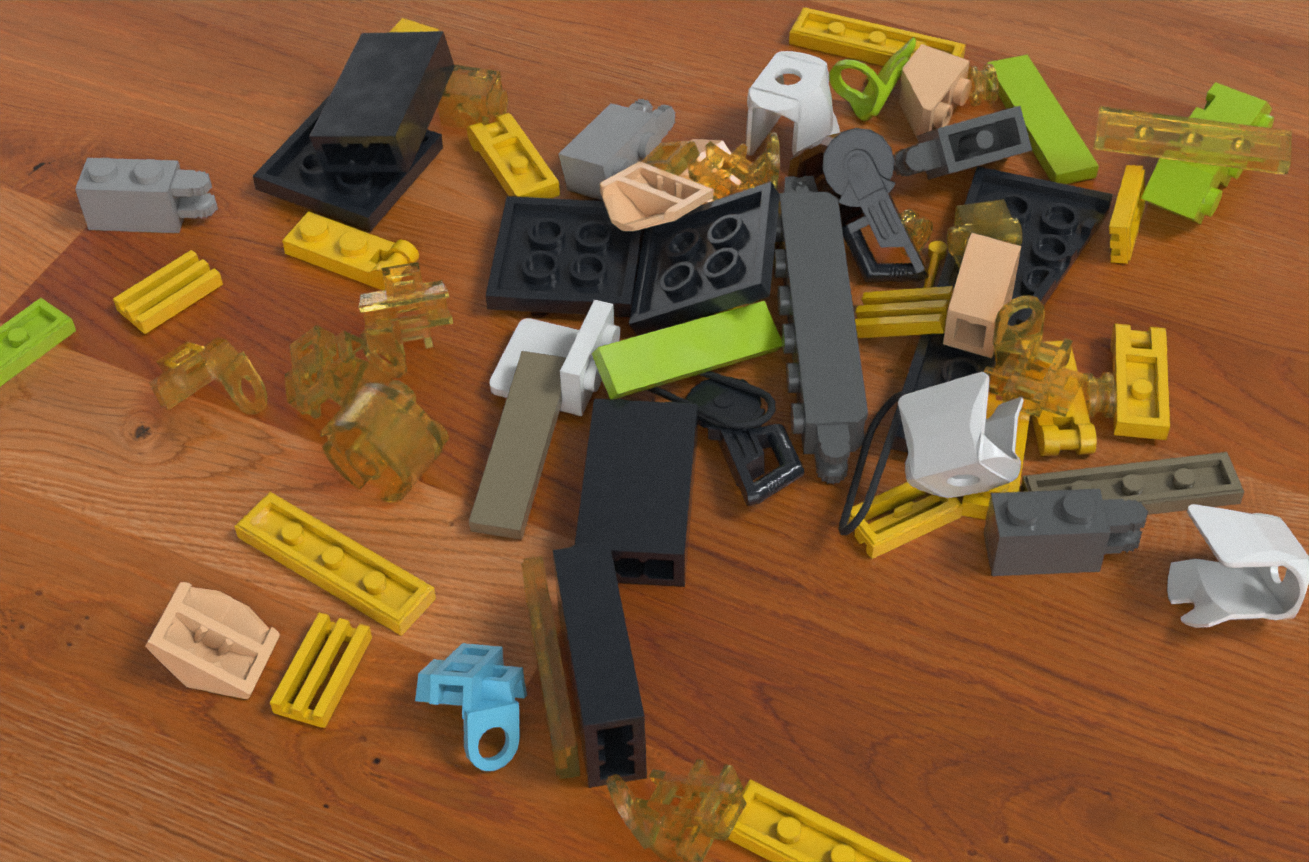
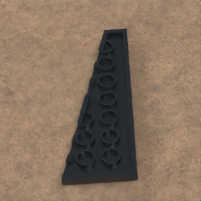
(1055, 229)

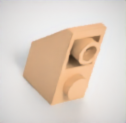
(932, 88)
(980, 292)

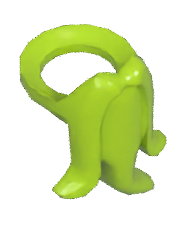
(878, 88)

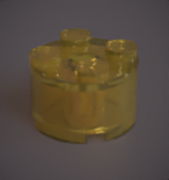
(383, 439)

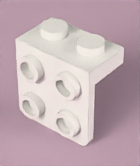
(579, 372)

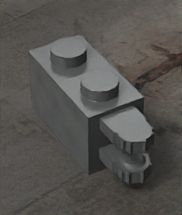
(965, 145)
(1058, 531)

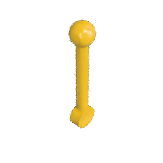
(936, 251)

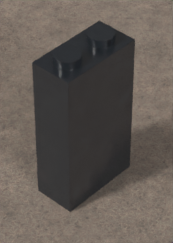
(383, 102)
(640, 487)
(600, 664)

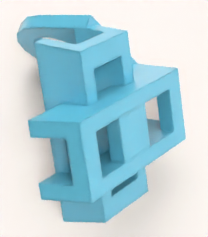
(486, 691)

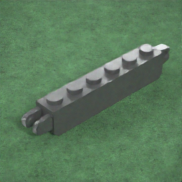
(819, 328)

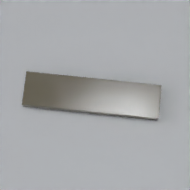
(519, 447)
(1158, 484)

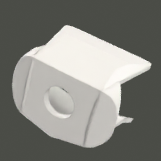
(804, 103)
(953, 443)
(1246, 577)

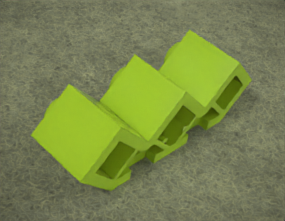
(1192, 187)

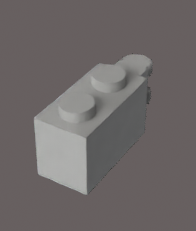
(613, 143)
(142, 195)

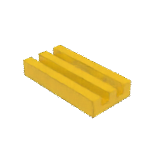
(1127, 214)
(164, 288)
(903, 312)
(906, 522)
(321, 629)

